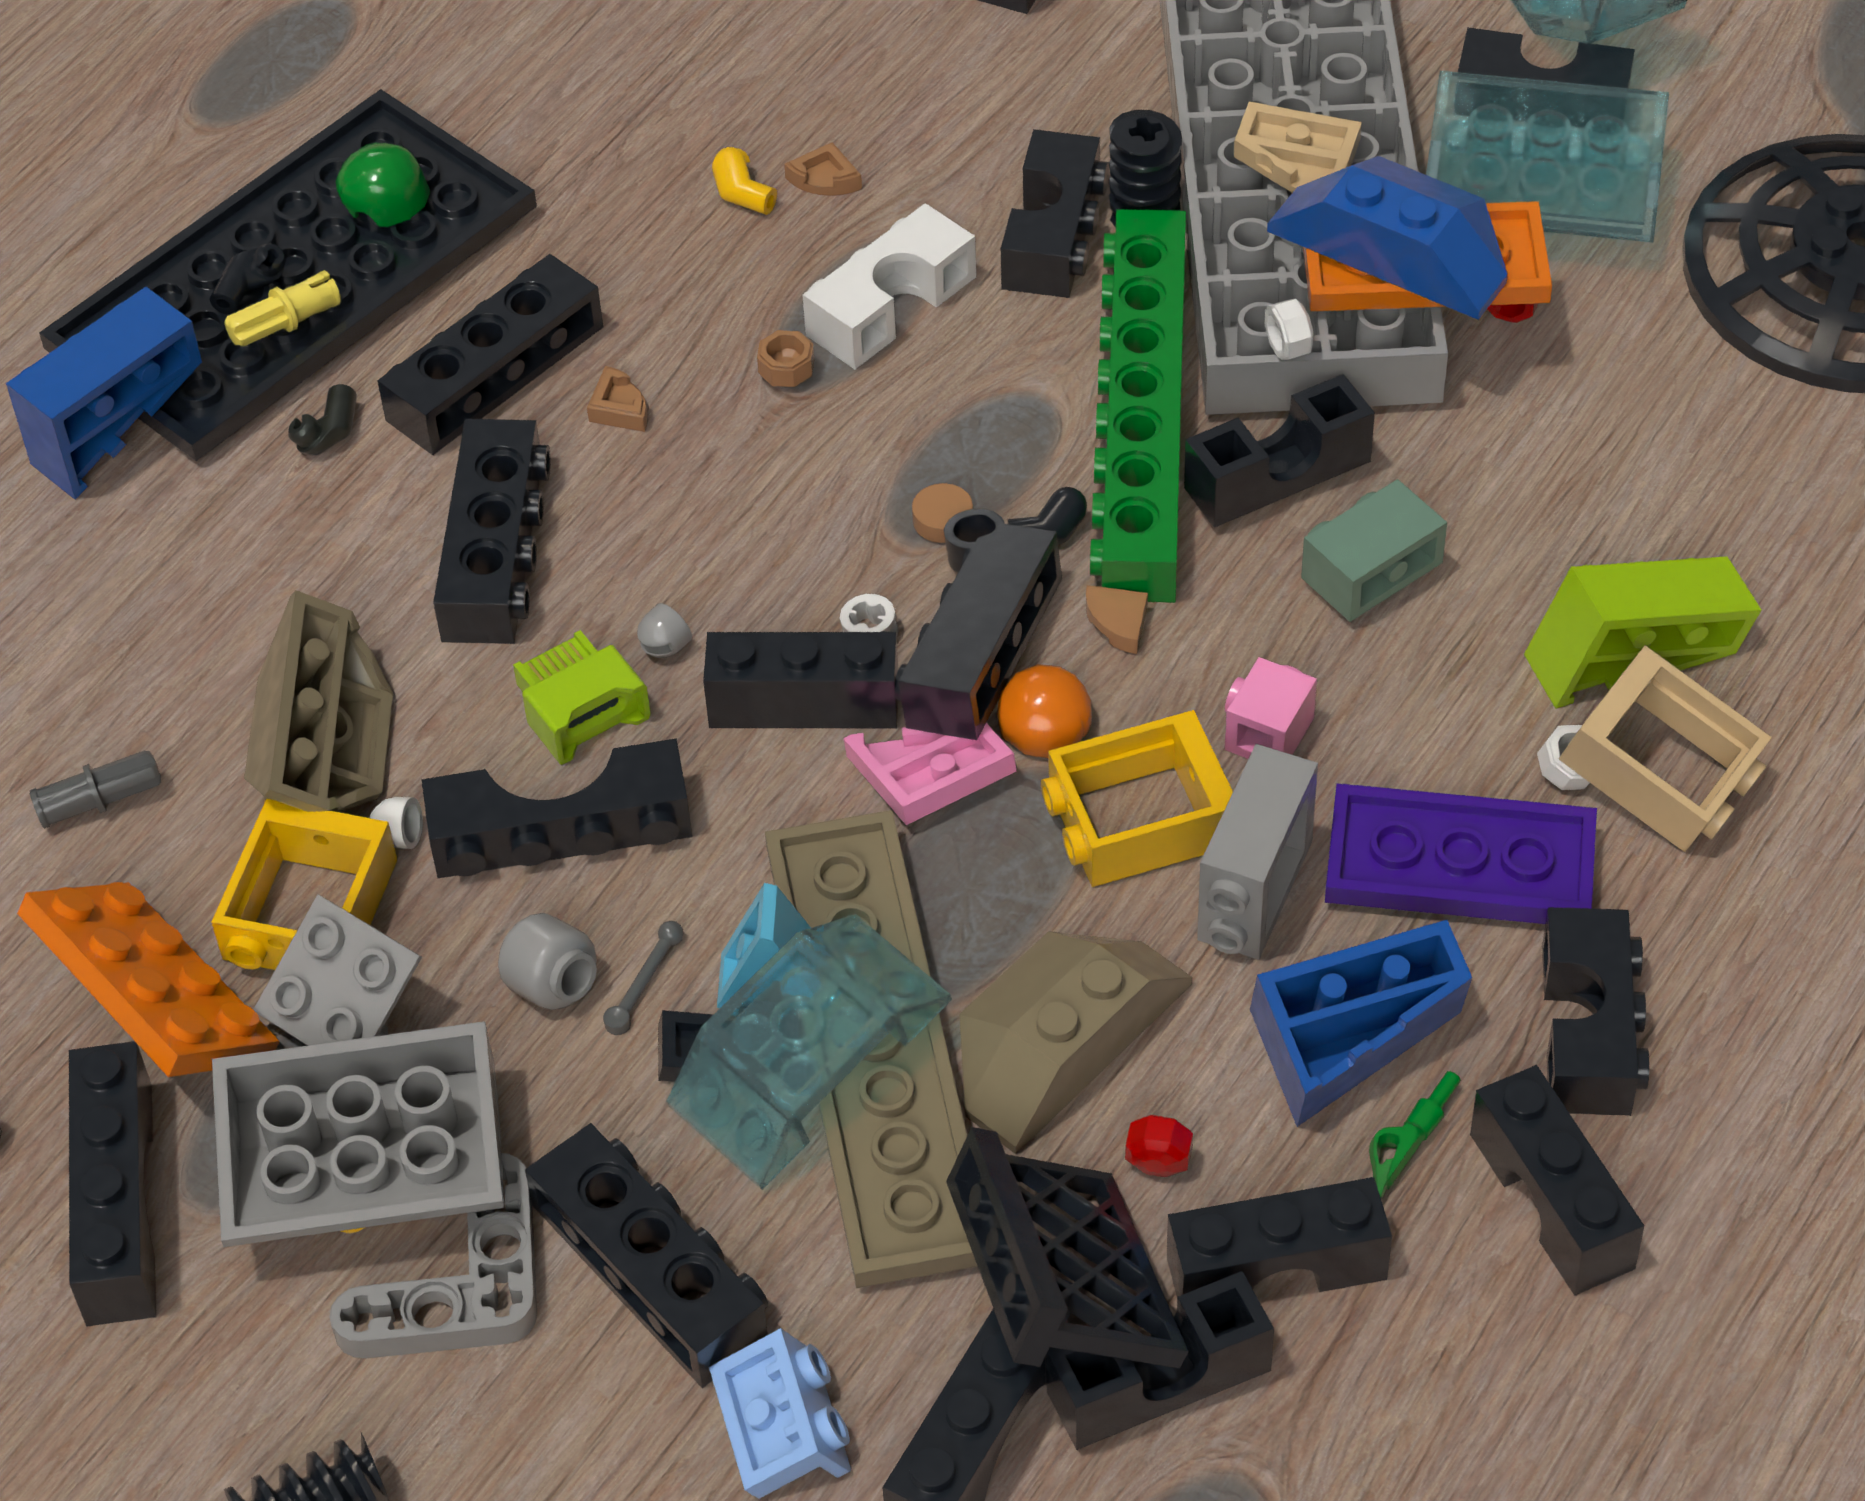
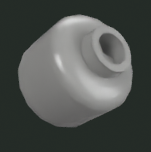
(547, 961)

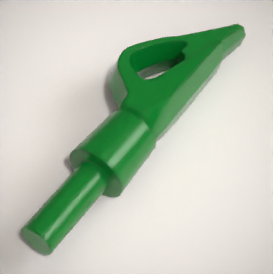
(1408, 1138)

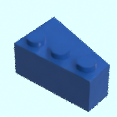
(98, 383)
(1356, 1011)

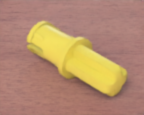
(283, 309)

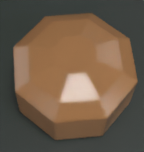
(785, 358)

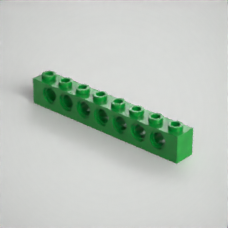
(1143, 404)

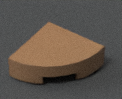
(824, 172)
(617, 402)
(1117, 615)

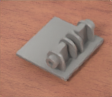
(336, 978)

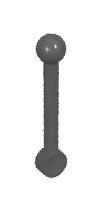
(617, 1018)

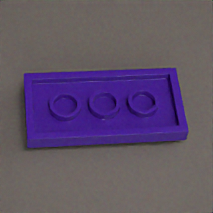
(1459, 854)

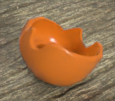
(1044, 710)

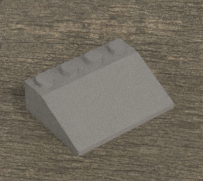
(357, 1134)

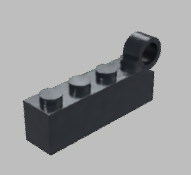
(981, 623)

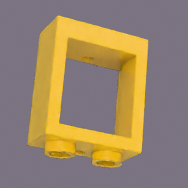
(1125, 756)
(308, 838)

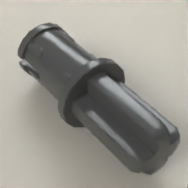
(95, 788)

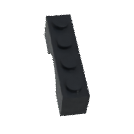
(486, 828)
(107, 1202)
(968, 1423)

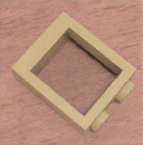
(1695, 716)

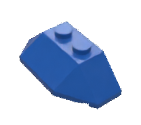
(1400, 231)

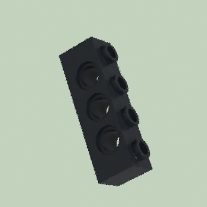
(490, 353)
(490, 531)
(697, 1333)

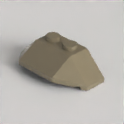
(319, 712)
(1057, 1026)

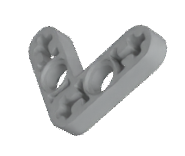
(470, 1296)

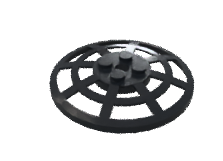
(1817, 249)

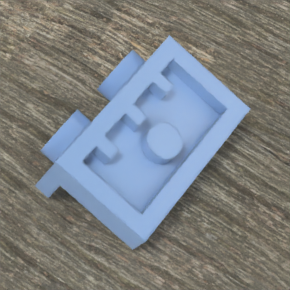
(779, 1413)

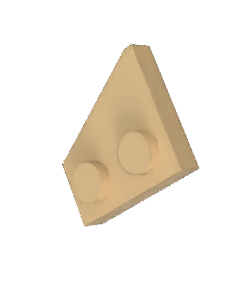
(1294, 144)

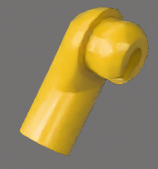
(735, 184)

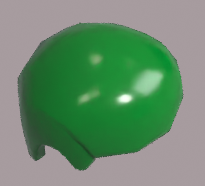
(382, 183)

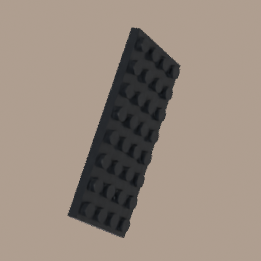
(302, 214)

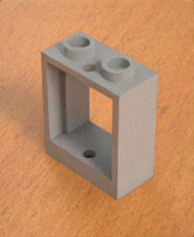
(1256, 852)

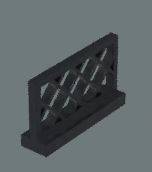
(1019, 1258)

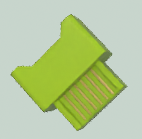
(579, 694)

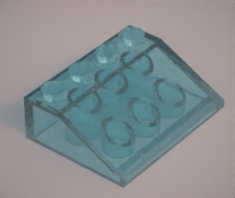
(1571, 146)

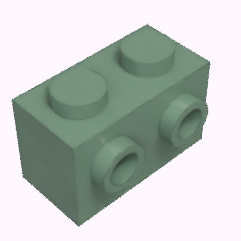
(1373, 549)

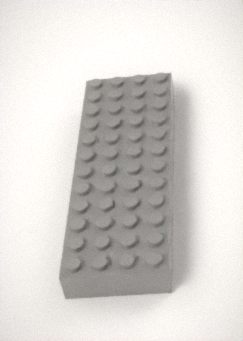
(1309, 59)

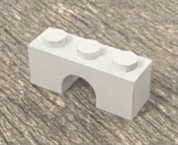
(854, 305)

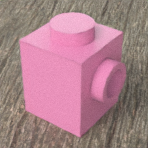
(1269, 708)

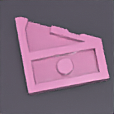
(929, 768)

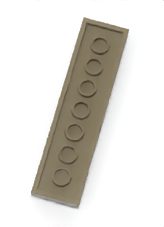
(898, 1113)

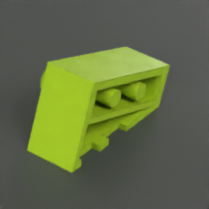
(1609, 612)

